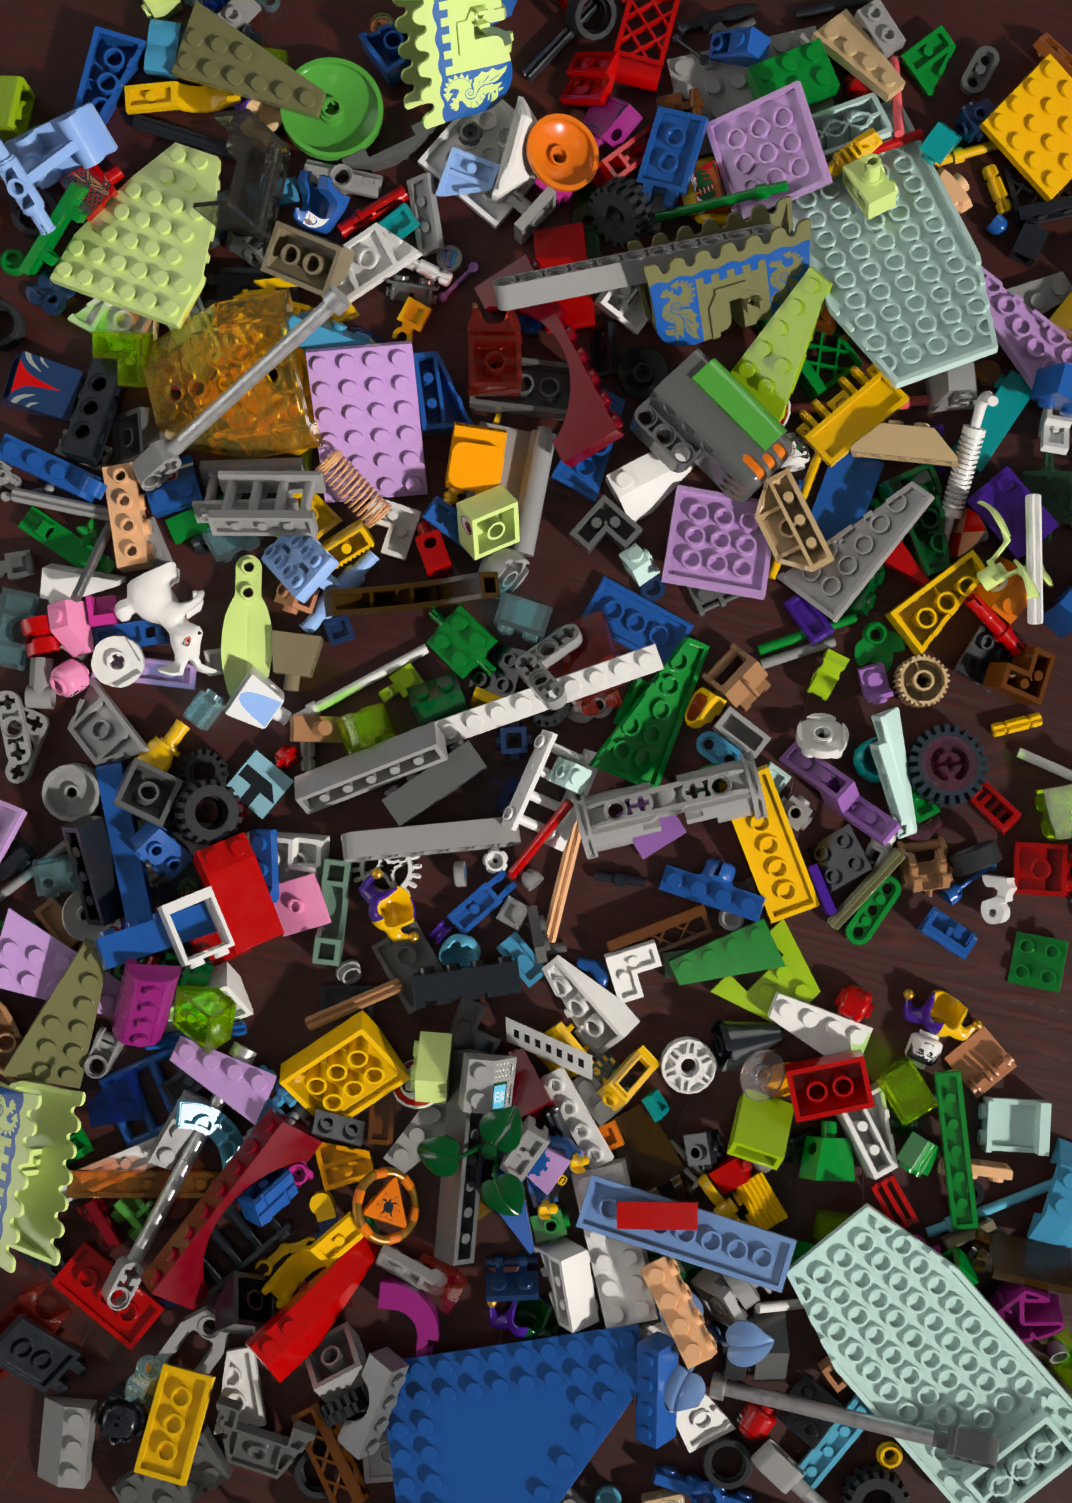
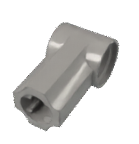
(39, 691)

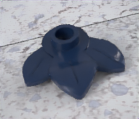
(46, 292)

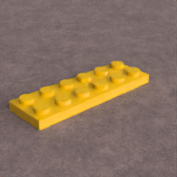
(775, 856)

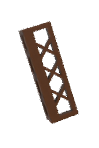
(661, 926)
(341, 1459)

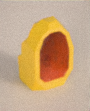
(704, 707)

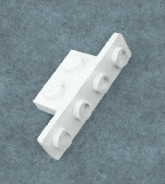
(577, 1117)

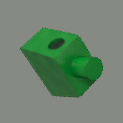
(827, 1156)

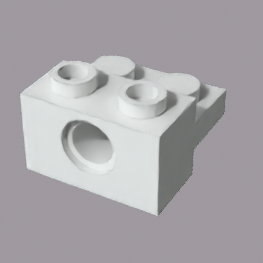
(615, 305)

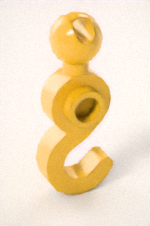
(723, 1207)

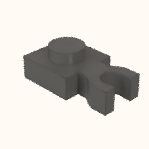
(18, 565)

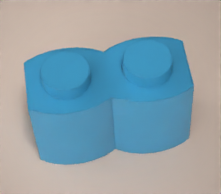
(162, 48)

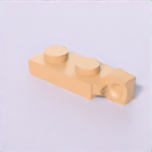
(993, 1170)

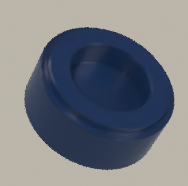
(653, 589)

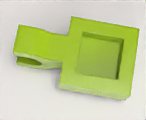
(402, 679)

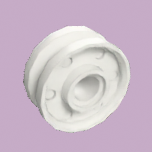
(699, 1076)

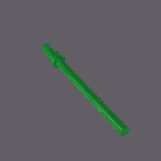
(761, 191)

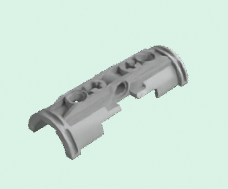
(741, 799)

